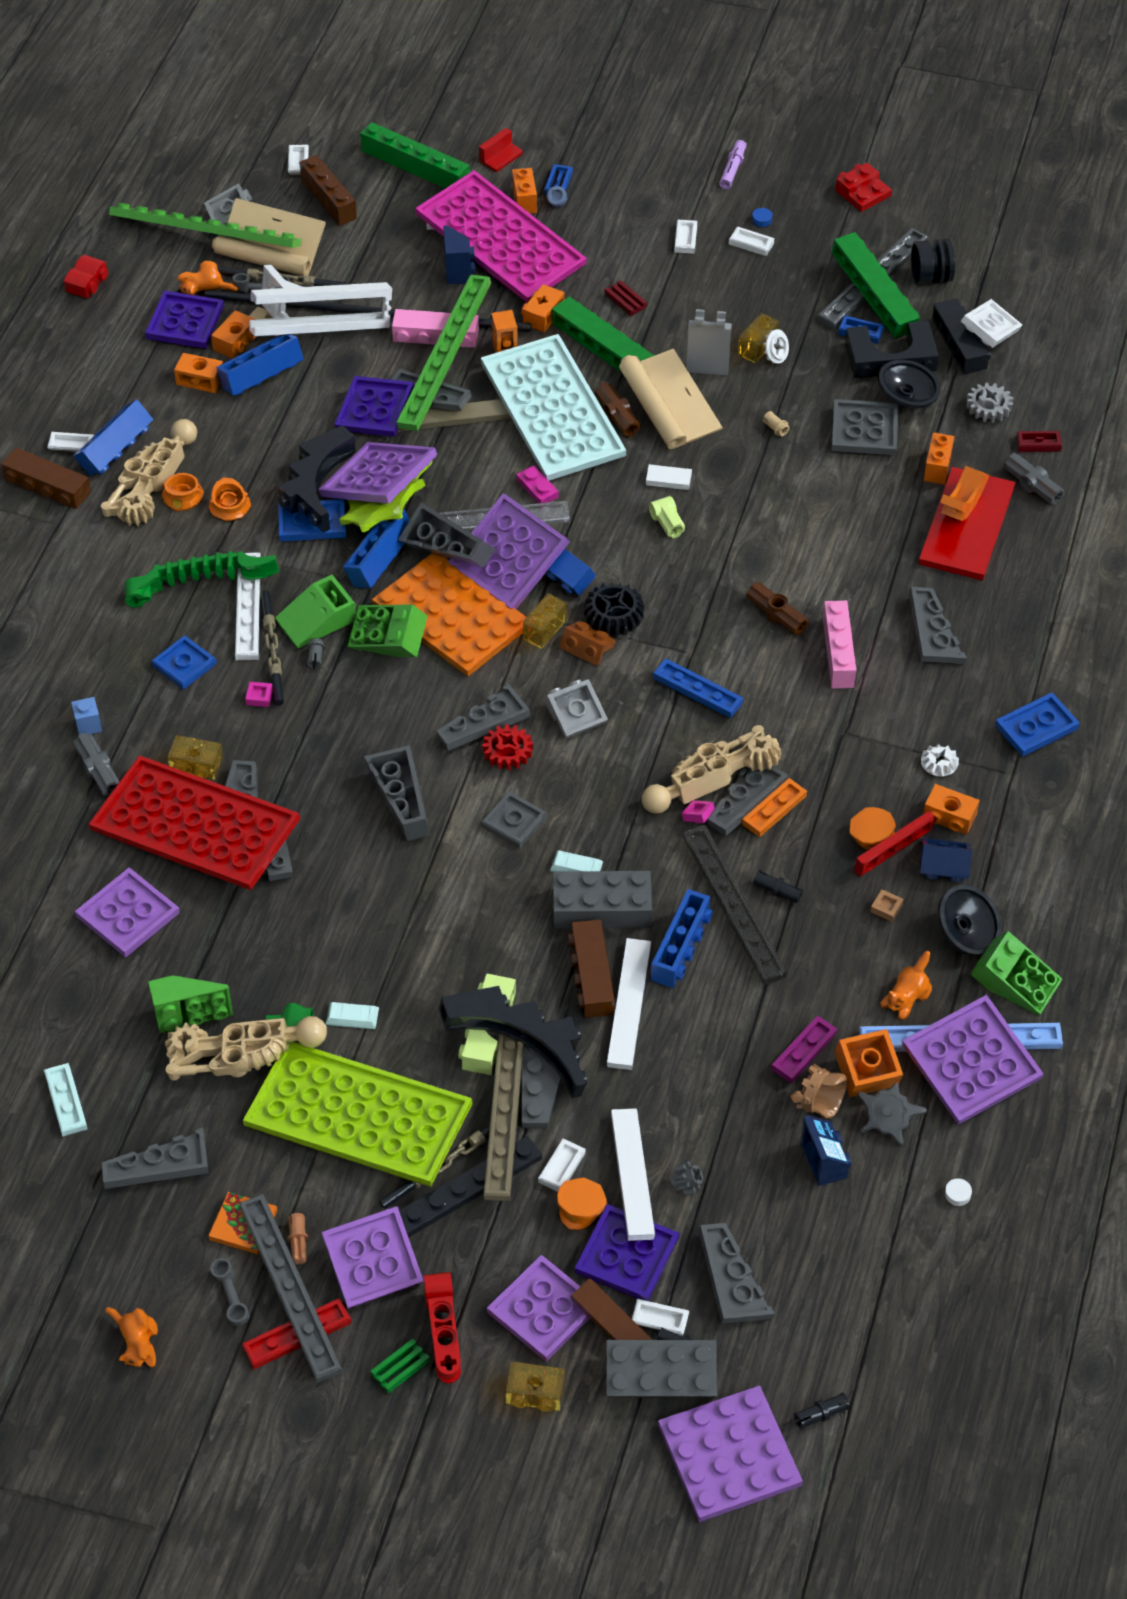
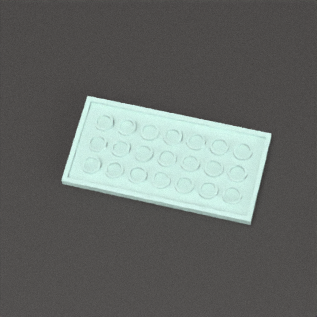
(553, 407)

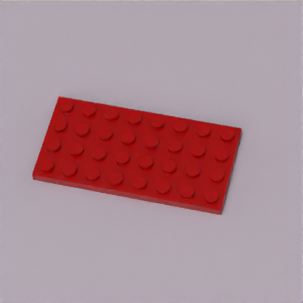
(195, 822)

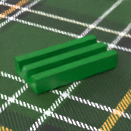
(394, 1358)

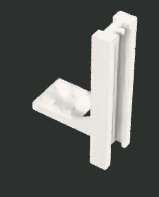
(278, 292)

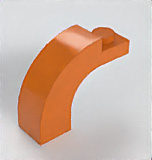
(965, 495)

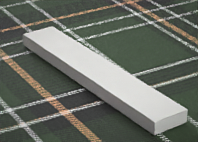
(247, 617)
(629, 1004)
(632, 1175)

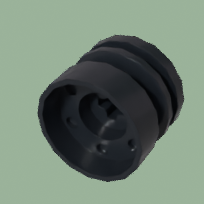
(932, 261)

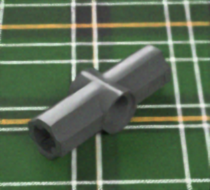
(1034, 479)
(96, 763)

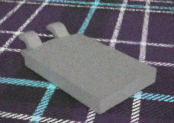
(708, 345)

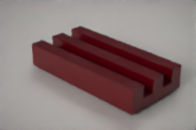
(628, 296)
(1042, 441)

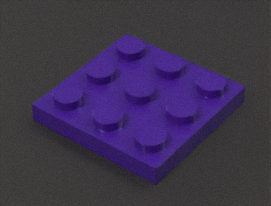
(184, 319)
(374, 405)
(625, 1264)

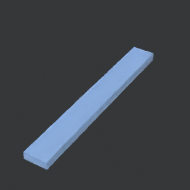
(1030, 1034)

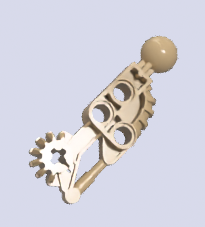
(147, 474)
(712, 769)
(249, 1049)

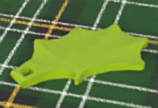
(370, 513)

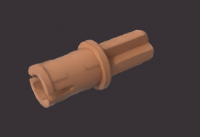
(297, 1238)

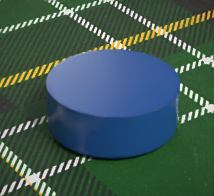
(762, 217)

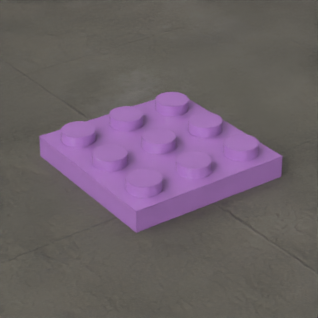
(127, 912)
(372, 1257)
(540, 1308)

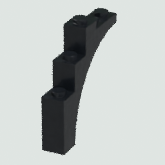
(305, 476)
(489, 1011)

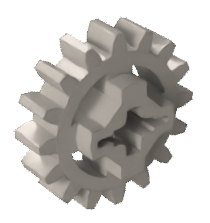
(989, 402)

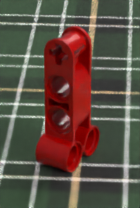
(440, 1299)

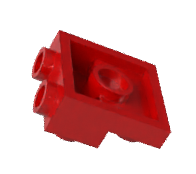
(862, 187)

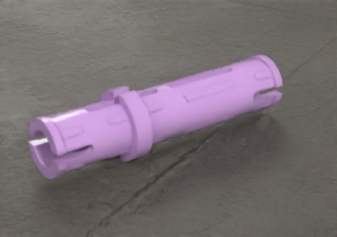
(734, 158)

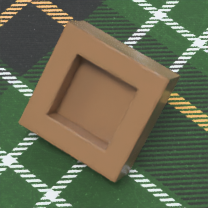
(886, 905)

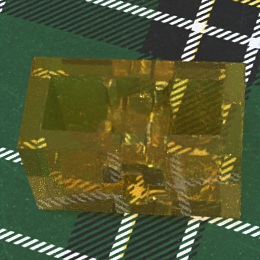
(752, 339)
(544, 620)
(196, 756)
(525, 1377)

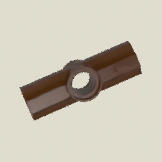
(617, 409)
(777, 608)

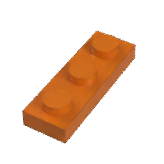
(774, 807)

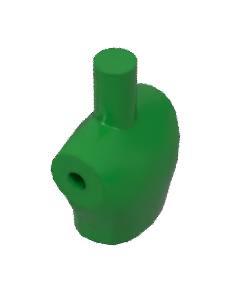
(293, 1014)

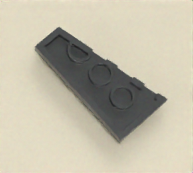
(448, 396)
(932, 629)
(497, 711)
(243, 777)
(744, 796)
(539, 1089)
(172, 1160)
(731, 1279)

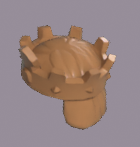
(821, 1092)

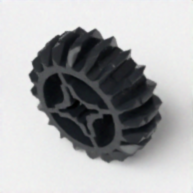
(614, 609)

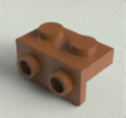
(586, 642)

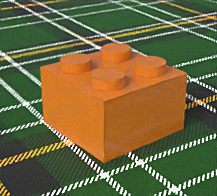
(868, 1062)

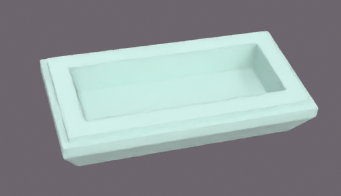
(572, 862)
(352, 1015)

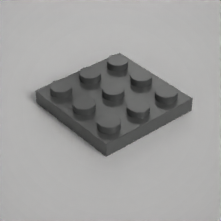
(865, 427)

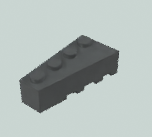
(440, 536)
(399, 785)

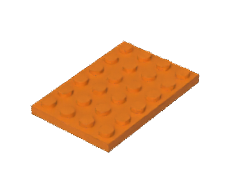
(463, 618)

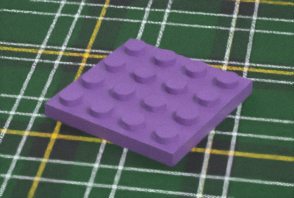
(378, 472)
(522, 551)
(972, 1059)
(729, 1453)

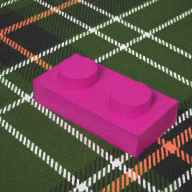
(537, 485)

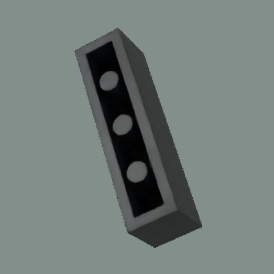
(964, 345)

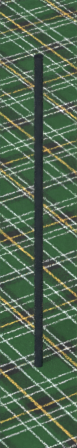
(336, 307)

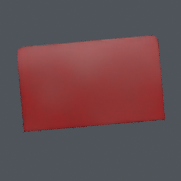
(499, 151)

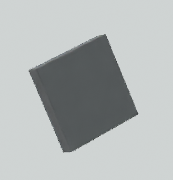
(514, 819)

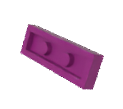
(804, 1049)

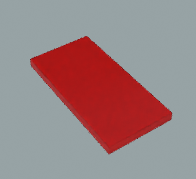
(967, 544)

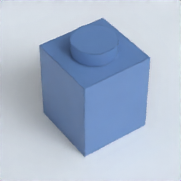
(86, 716)

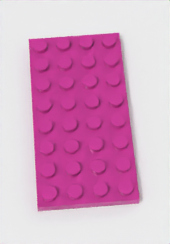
(504, 235)

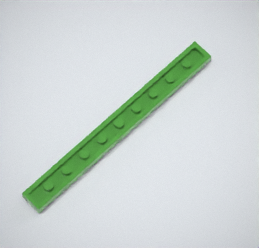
(212, 226)
(443, 353)

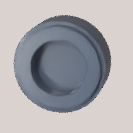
(557, 196)

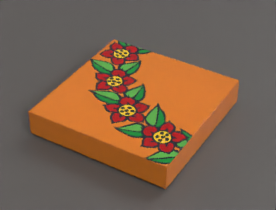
(231, 1226)

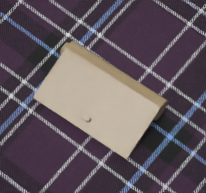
(282, 258)
(670, 398)

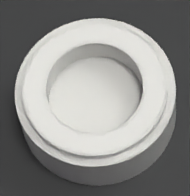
(958, 1192)

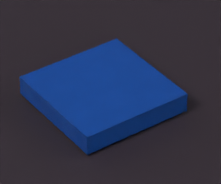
(184, 662)

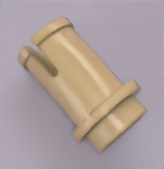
(779, 426)

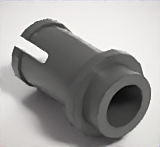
(315, 649)

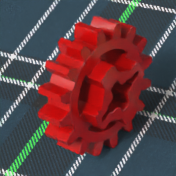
(507, 747)

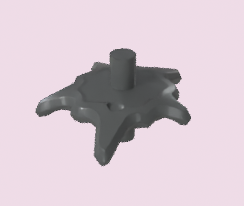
(889, 1112)

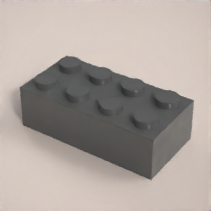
(615, 897)
(661, 1368)

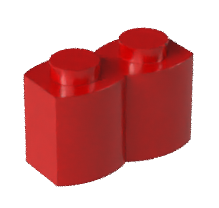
(86, 276)

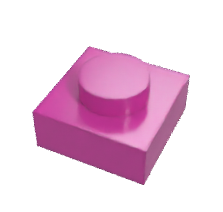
(259, 694)
(698, 811)

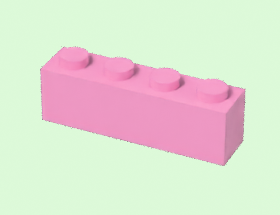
(426, 327)
(839, 644)

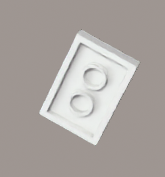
(991, 323)

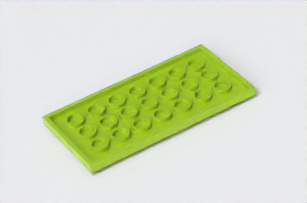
(359, 1113)

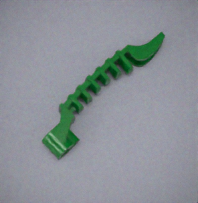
(141, 588)

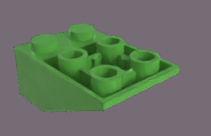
(317, 612)
(388, 629)
(1016, 973)
(188, 1001)

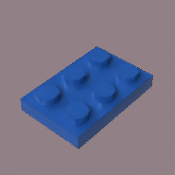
(298, 527)
(1037, 724)

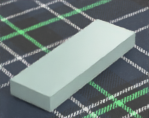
(65, 1099)

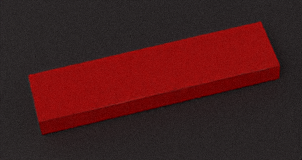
(894, 844)
(283, 1338)

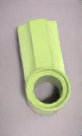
(665, 512)

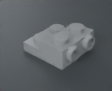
(221, 205)
(575, 708)

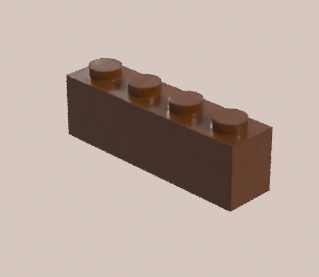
(328, 190)
(46, 478)
(592, 968)

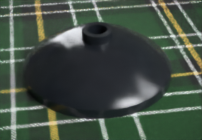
(909, 384)
(968, 919)

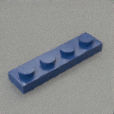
(698, 688)

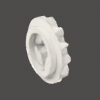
(780, 340)
(942, 768)

